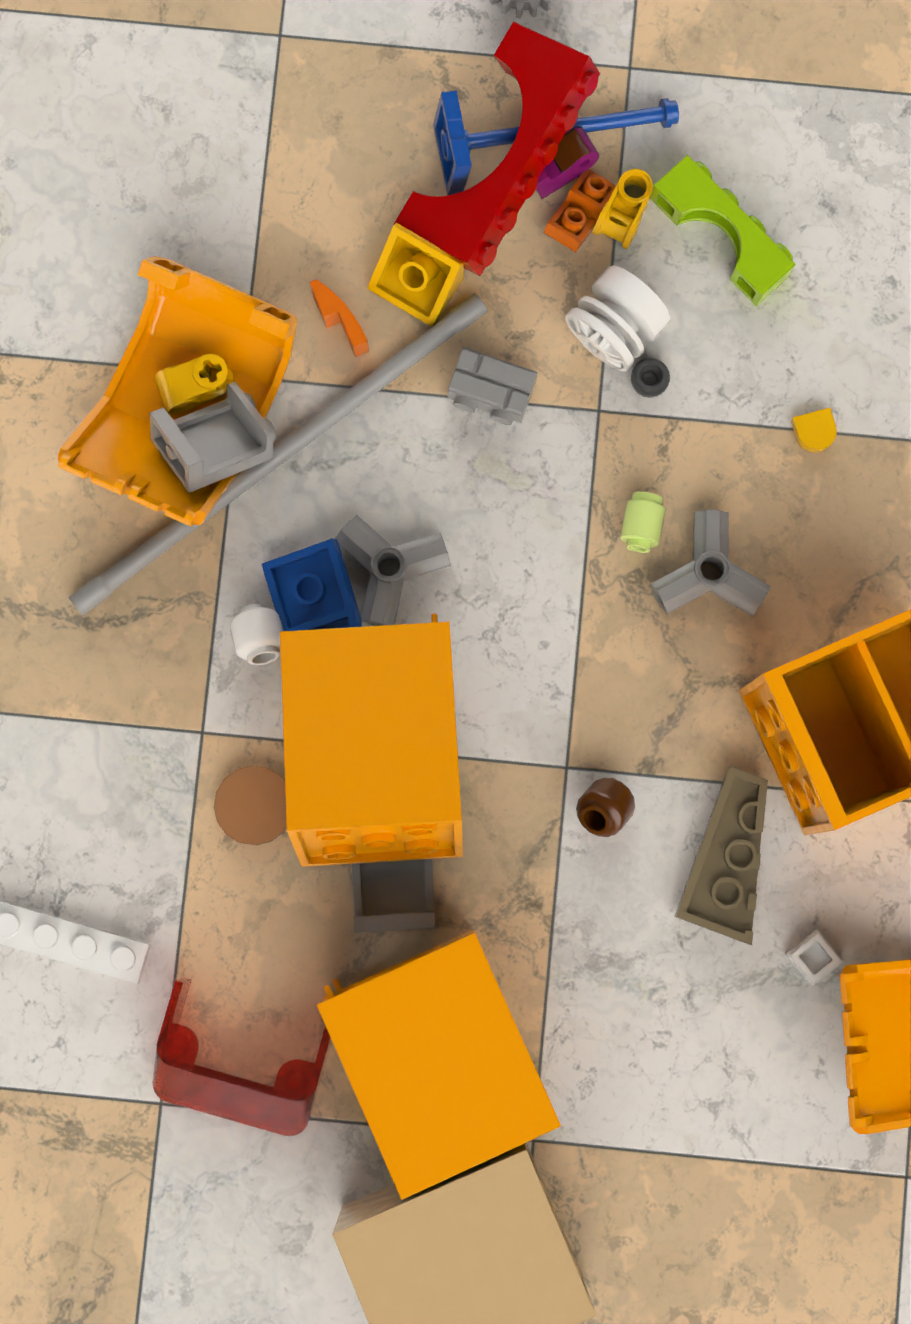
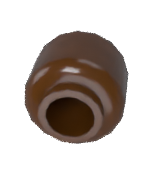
(605, 807)

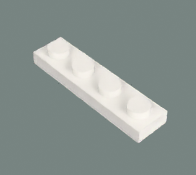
(72, 942)

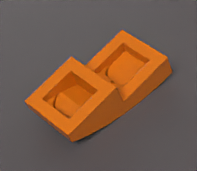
(335, 311)

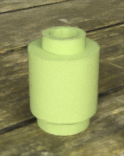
(643, 522)

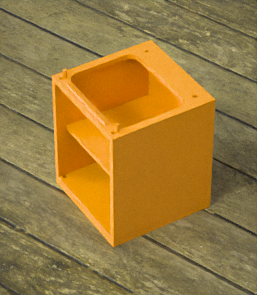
(840, 725)
(370, 744)
(437, 1064)

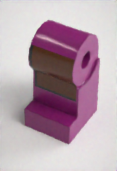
(573, 158)

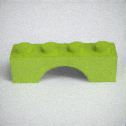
(692, 195)

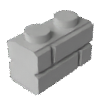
(491, 386)

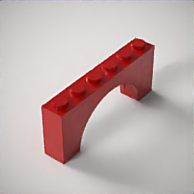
(552, 88)

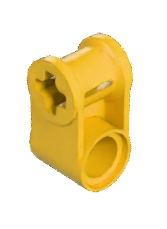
(622, 213)
(189, 385)

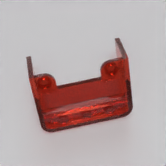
(276, 1109)

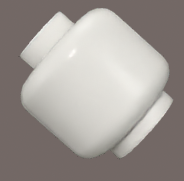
(256, 634)

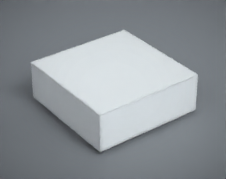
(814, 957)

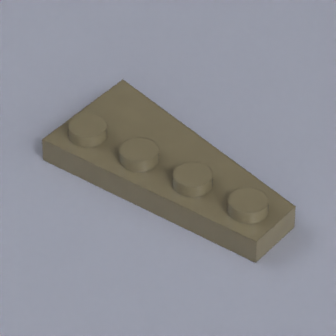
(726, 867)

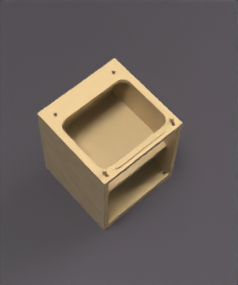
(464, 1251)

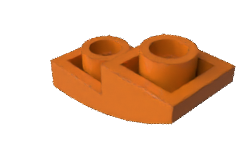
(580, 210)

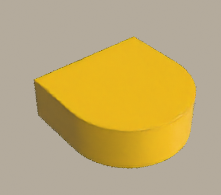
(815, 430)

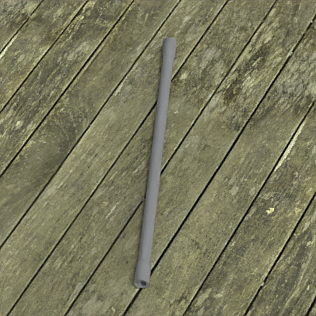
(454, 322)

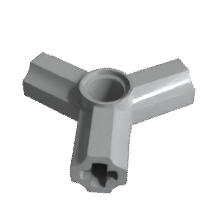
(711, 546)
(371, 549)

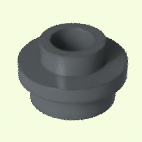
(654, 367)

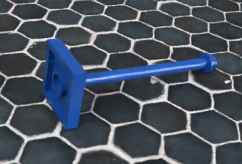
(456, 144)

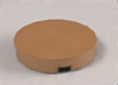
(251, 805)

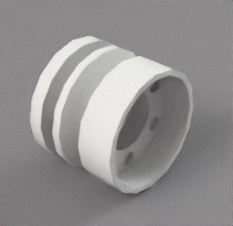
(618, 318)

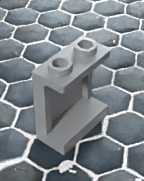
(213, 439)
(393, 896)

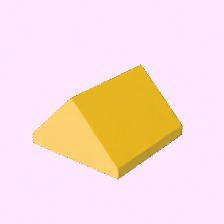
(416, 275)

